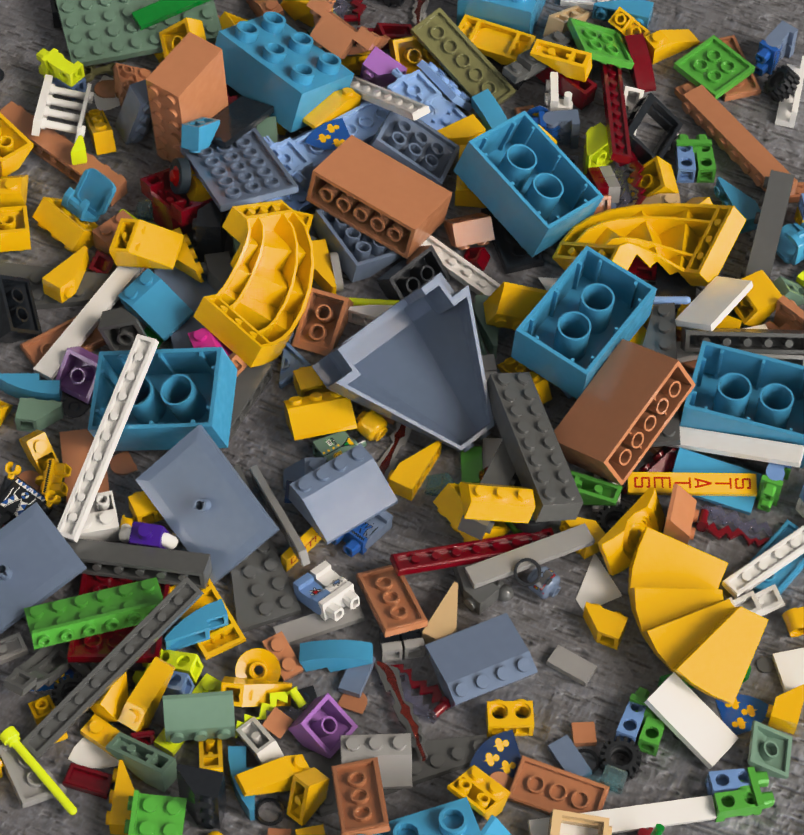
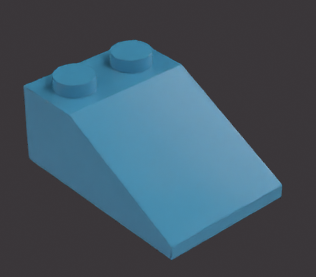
(155, 304)

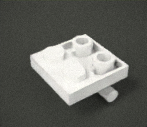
(552, 99)

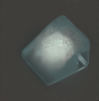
(144, 210)
(437, 483)
(614, 778)

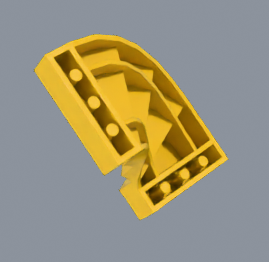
(676, 235)
(267, 282)
(687, 619)

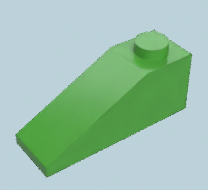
(596, 491)

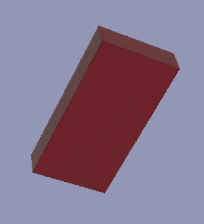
(88, 780)

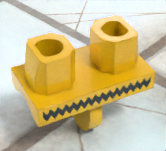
(53, 477)

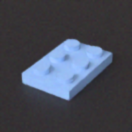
(447, 86)

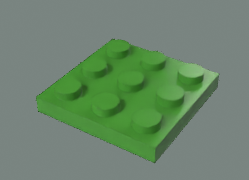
(602, 42)
(714, 66)

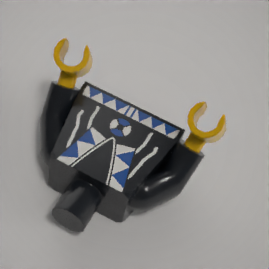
(18, 496)

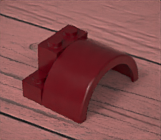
(168, 208)

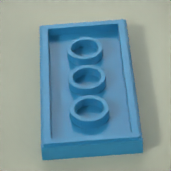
(693, 462)
(788, 573)

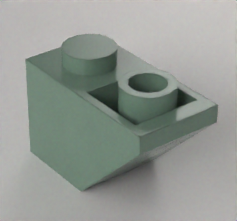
(37, 414)

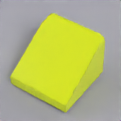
(78, 152)

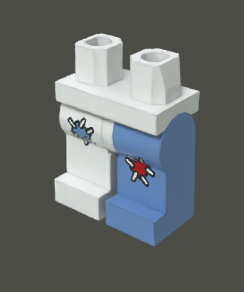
(325, 592)

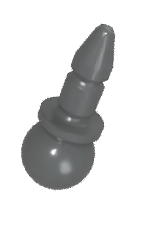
(505, 591)

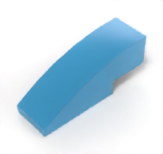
(488, 109)
(29, 385)
(197, 625)
(335, 654)
(237, 764)

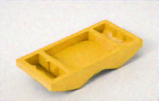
(495, 40)
(620, 541)
(220, 638)

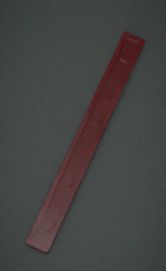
(615, 114)

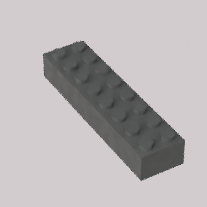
(533, 446)

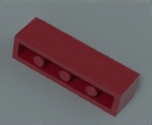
(582, 92)

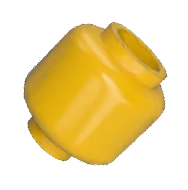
(371, 425)

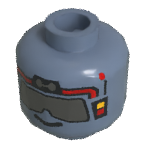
(547, 585)

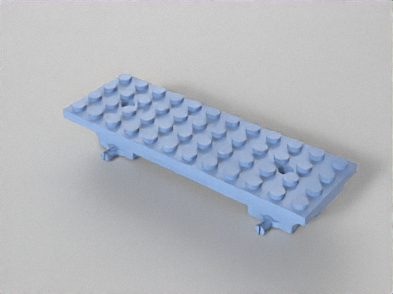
(362, 123)

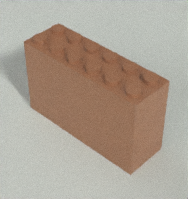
(185, 88)
(378, 196)
(623, 411)

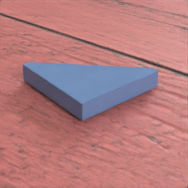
(290, 361)

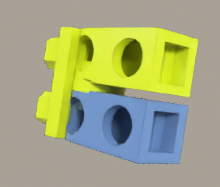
(64, 72)
(185, 674)

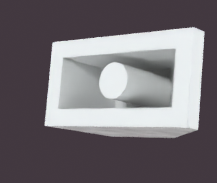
(259, 741)

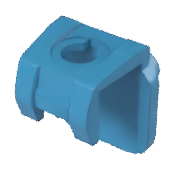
(91, 195)
(791, 243)

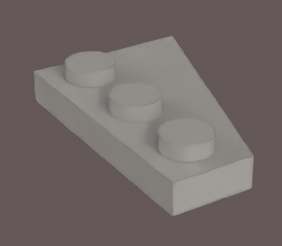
(24, 781)

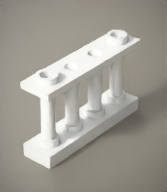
(46, 100)

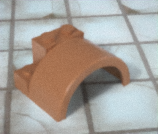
(338, 35)

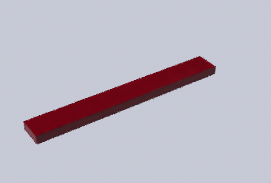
(461, 553)

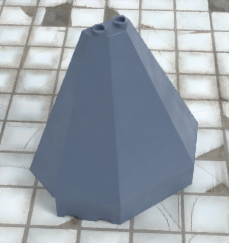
(418, 366)

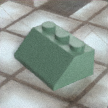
(199, 716)

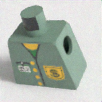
(335, 445)

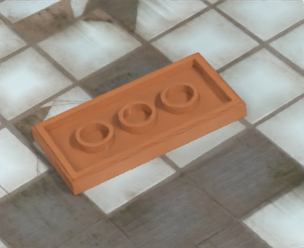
(748, 86)
(39, 345)
(74, 451)
(391, 601)
(550, 788)
(360, 798)

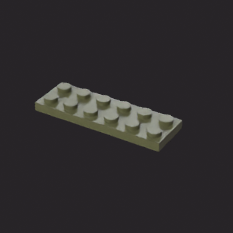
(460, 57)

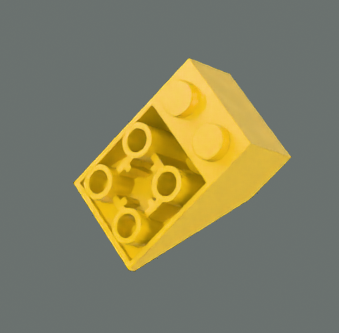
(145, 245)

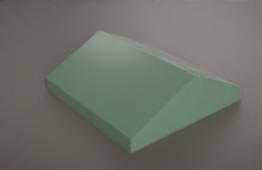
(769, 750)

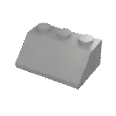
(392, 751)

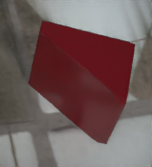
(478, 257)
(101, 262)
(146, 736)

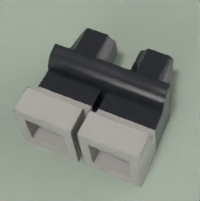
(407, 644)

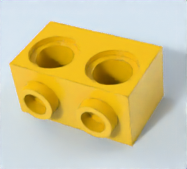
(509, 712)

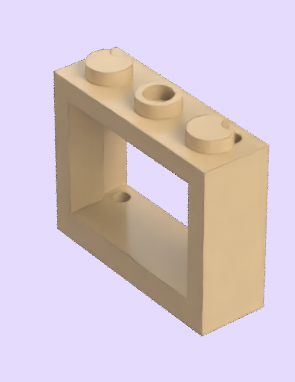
(578, 819)

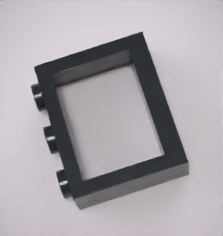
(667, 120)

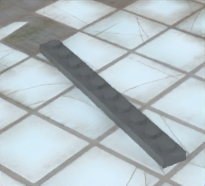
(111, 668)

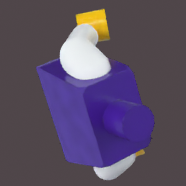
(146, 534)

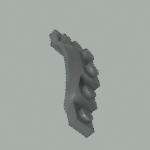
(527, 66)
(40, 669)

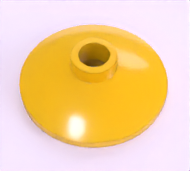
(258, 657)

